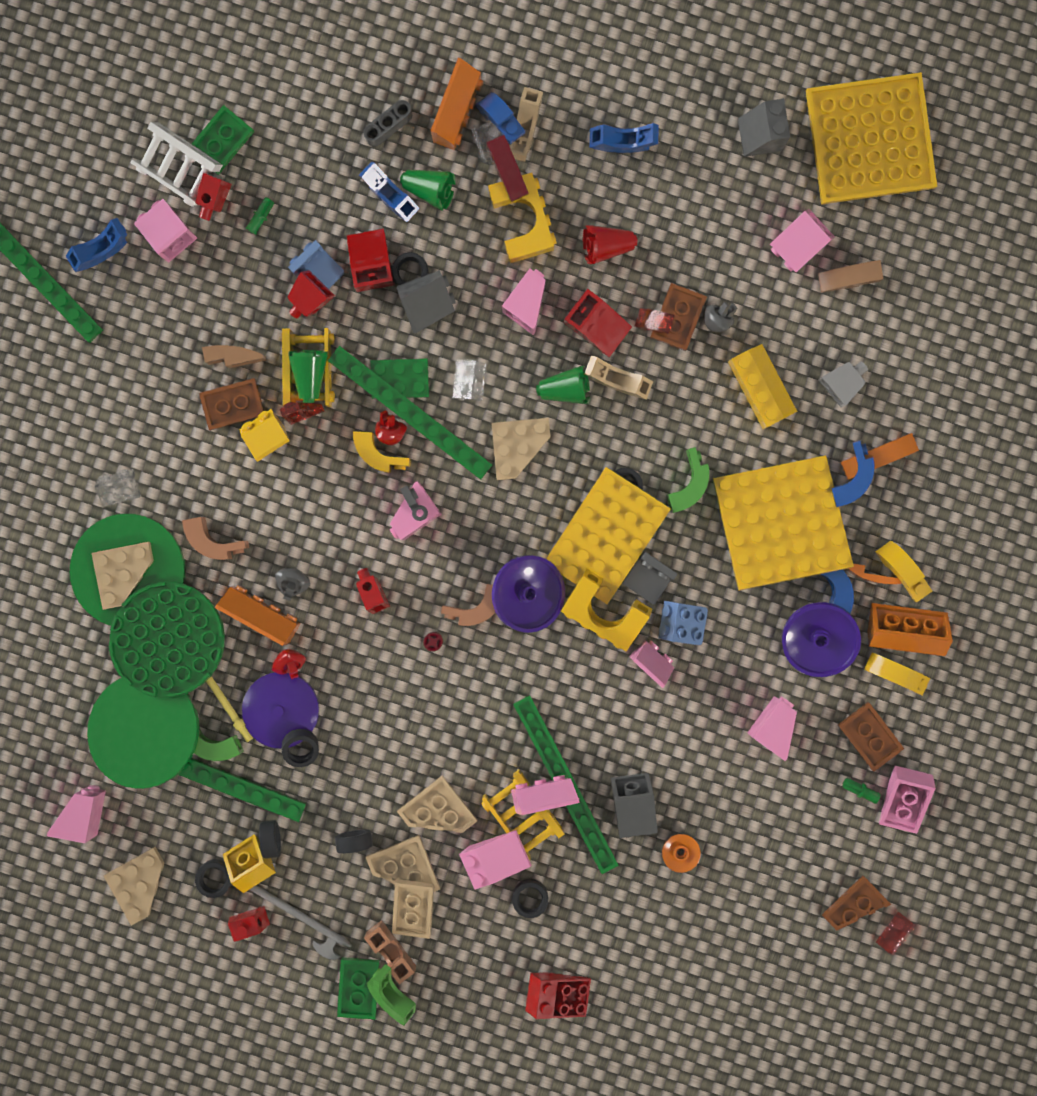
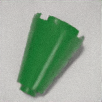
(430, 186)
(308, 372)
(566, 387)

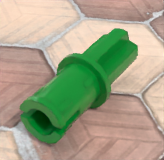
(260, 216)
(861, 790)

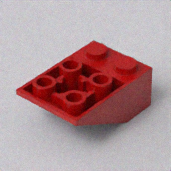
(370, 260)
(597, 323)
(557, 995)

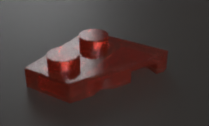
(299, 411)

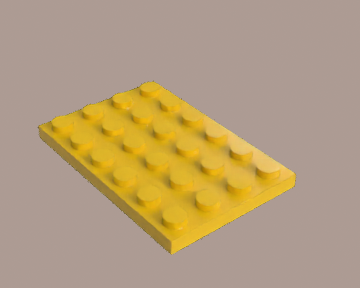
(608, 533)

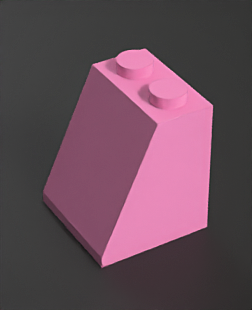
(165, 230)
(801, 240)
(526, 300)
(404, 524)
(775, 726)
(80, 817)

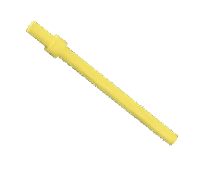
(238, 723)

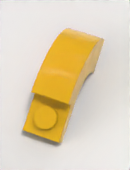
(368, 452)
(905, 569)
(897, 673)

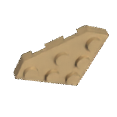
(517, 444)
(120, 572)
(438, 809)
(403, 861)
(136, 884)

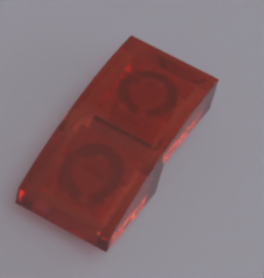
(654, 320)

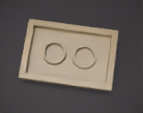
(413, 908)

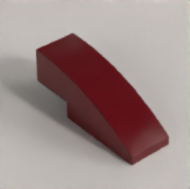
(507, 168)

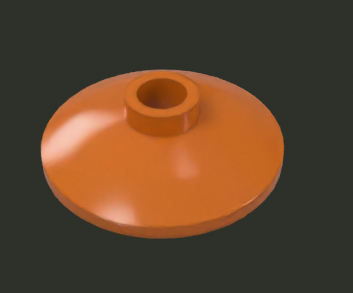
(685, 861)

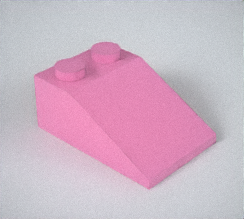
(652, 662)
(907, 799)
(494, 859)

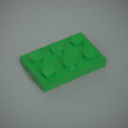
(223, 136)
(405, 375)
(354, 995)

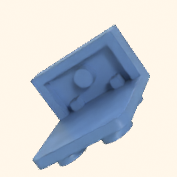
(318, 262)
(682, 623)

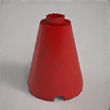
(606, 243)

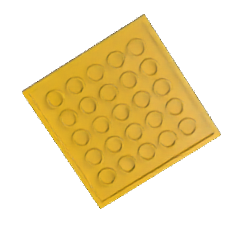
(871, 138)
(782, 523)

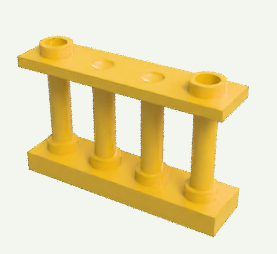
(290, 339)
(553, 827)

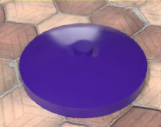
(528, 593)
(821, 639)
(278, 706)

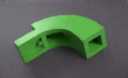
(695, 489)
(218, 750)
(390, 997)

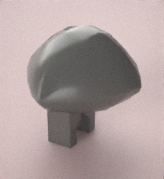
(719, 318)
(291, 582)

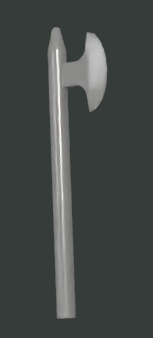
(324, 949)

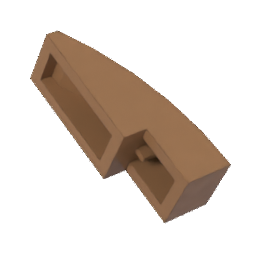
(851, 276)
(231, 355)

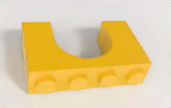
(539, 239)
(619, 632)

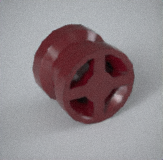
(430, 641)

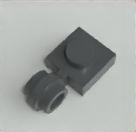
(410, 496)

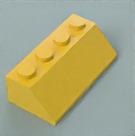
(762, 386)

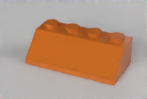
(456, 105)
(258, 615)
(909, 629)

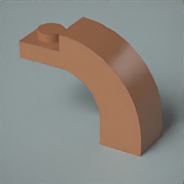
(200, 539)
(475, 615)

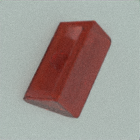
(895, 933)

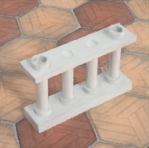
(176, 144)

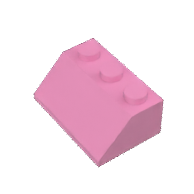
(544, 795)

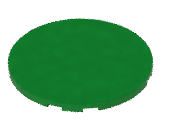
(118, 532)
(166, 639)
(141, 737)

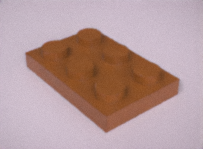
(687, 308)
(231, 404)
(870, 736)

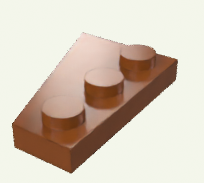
(855, 903)

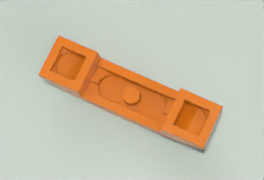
(883, 454)
(858, 571)

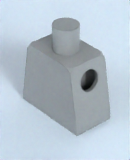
(844, 382)

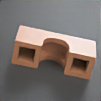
(385, 943)

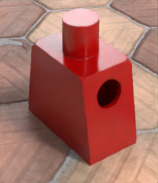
(212, 189)
(308, 295)
(374, 599)
(246, 923)

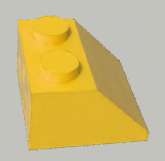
(264, 434)
(246, 864)

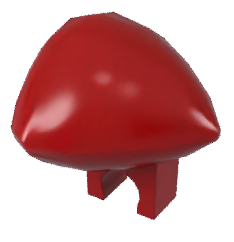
(389, 430)
(288, 662)

